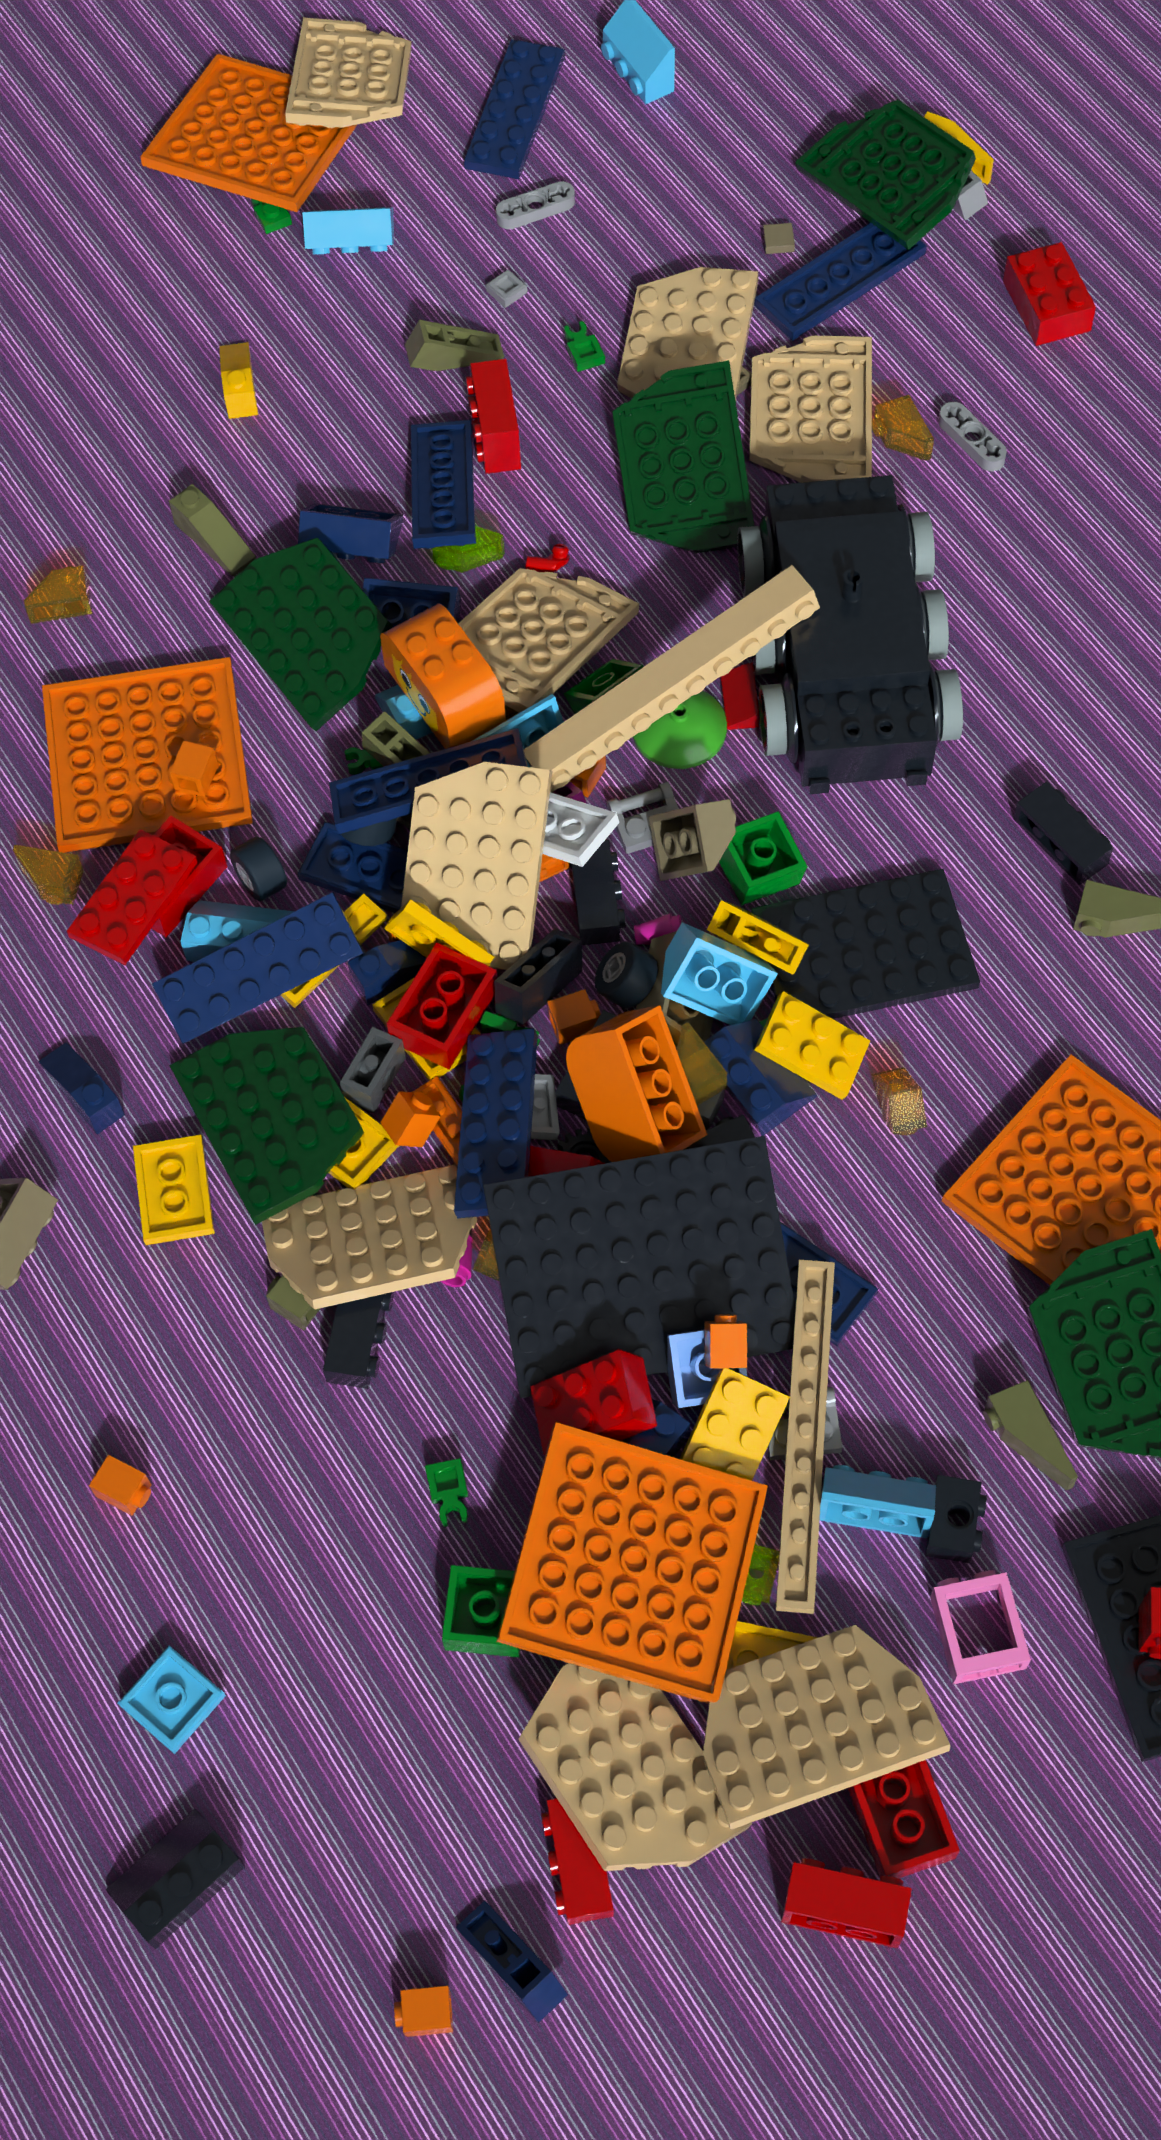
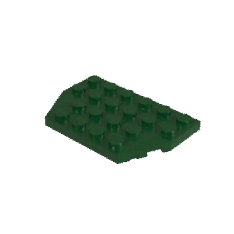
(891, 170)
(685, 460)
(305, 626)
(269, 1114)
(1105, 1344)

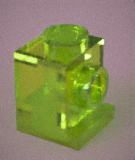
(760, 1589)

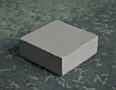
(506, 288)

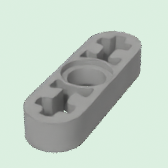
(515, 204)
(977, 448)

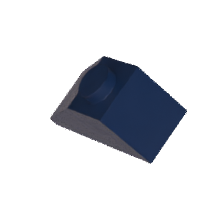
(384, 969)
(83, 1087)
(512, 1961)

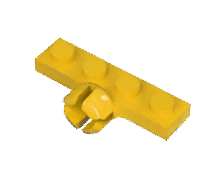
(364, 920)

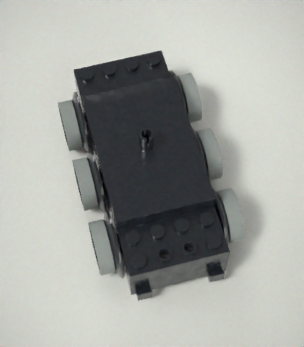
(857, 671)

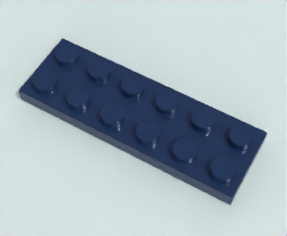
(514, 109)
(835, 280)
(442, 484)
(390, 790)
(257, 968)
(495, 1115)

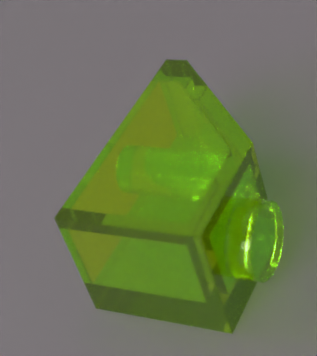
(487, 549)

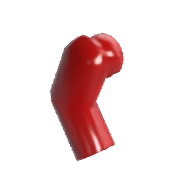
(551, 563)

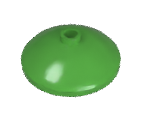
(688, 738)

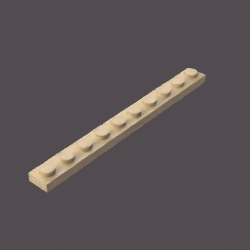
(805, 1438)

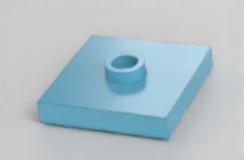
(171, 1699)

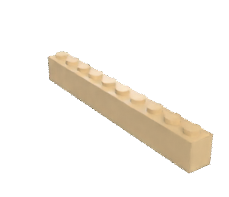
(673, 677)

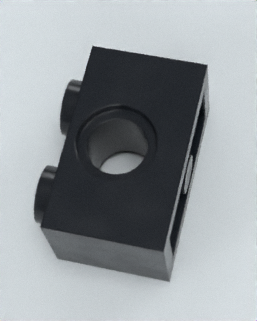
(954, 1541)

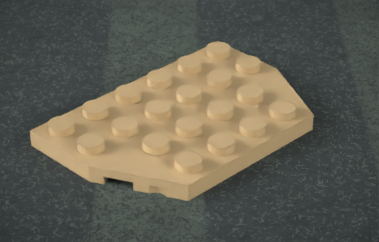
(346, 75)
(688, 323)
(814, 409)
(543, 631)
(481, 853)
(370, 1238)
(815, 1724)
(625, 1771)

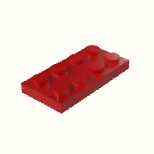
(132, 897)

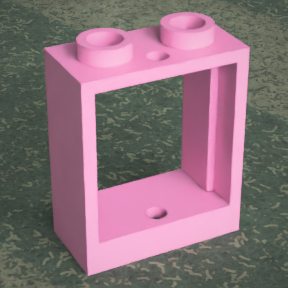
(985, 1664)

